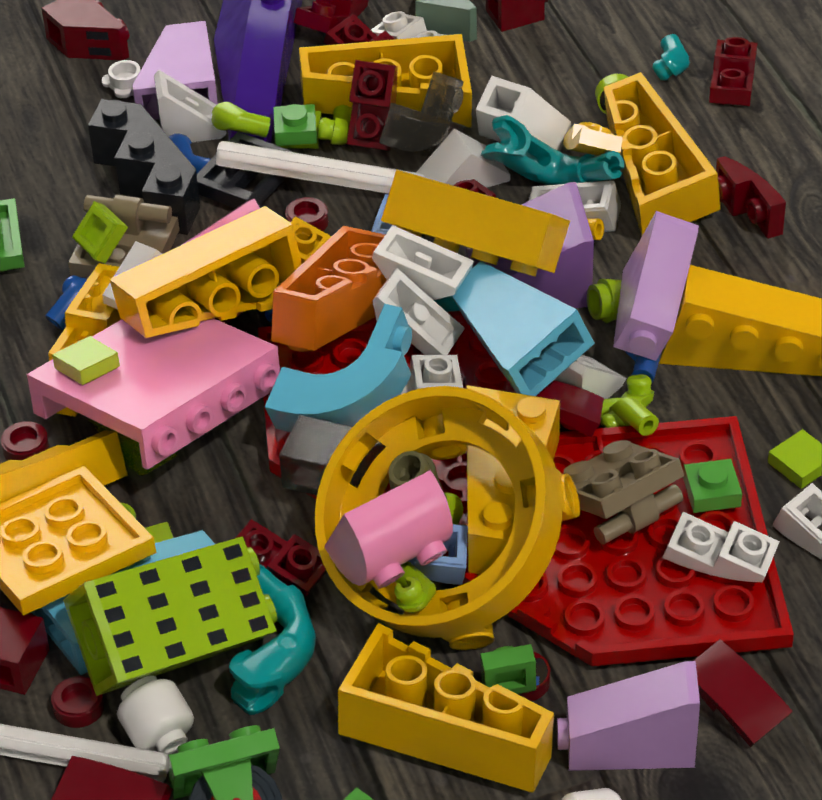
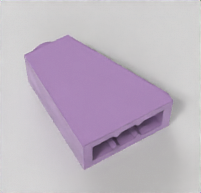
(183, 55)
(654, 286)
(634, 722)

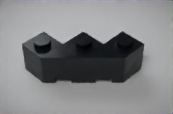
(144, 159)

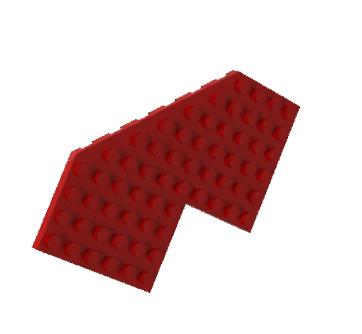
(619, 596)

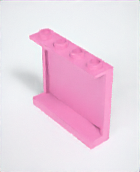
(166, 384)

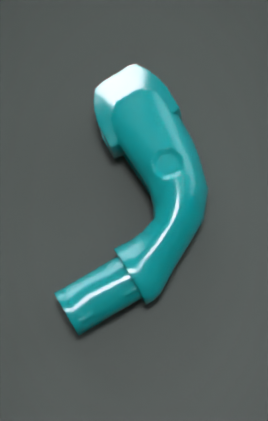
(543, 163)
(269, 669)

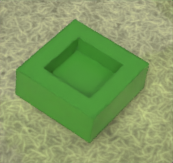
(295, 124)
(712, 485)
(510, 667)

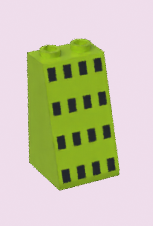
(169, 613)

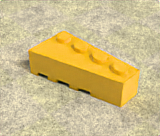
(329, 70)
(660, 158)
(477, 222)
(210, 276)
(745, 326)
(488, 484)
(442, 714)

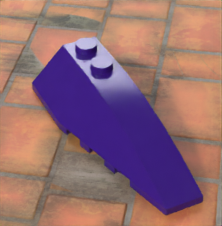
(254, 54)

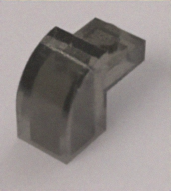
(425, 130)

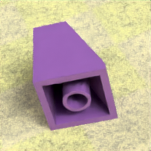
(575, 262)

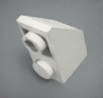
(524, 105)

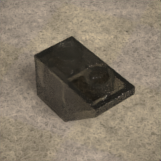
(309, 451)

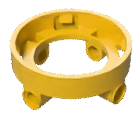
(441, 425)

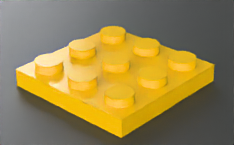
(64, 538)

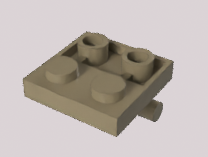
(146, 224)
(624, 484)

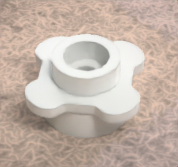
(121, 77)

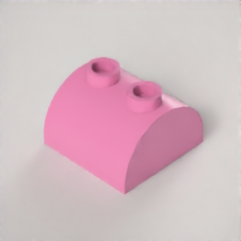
(391, 531)

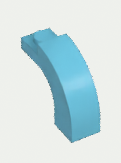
(352, 391)

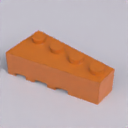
(328, 292)

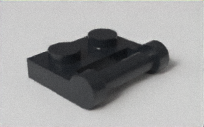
(229, 184)

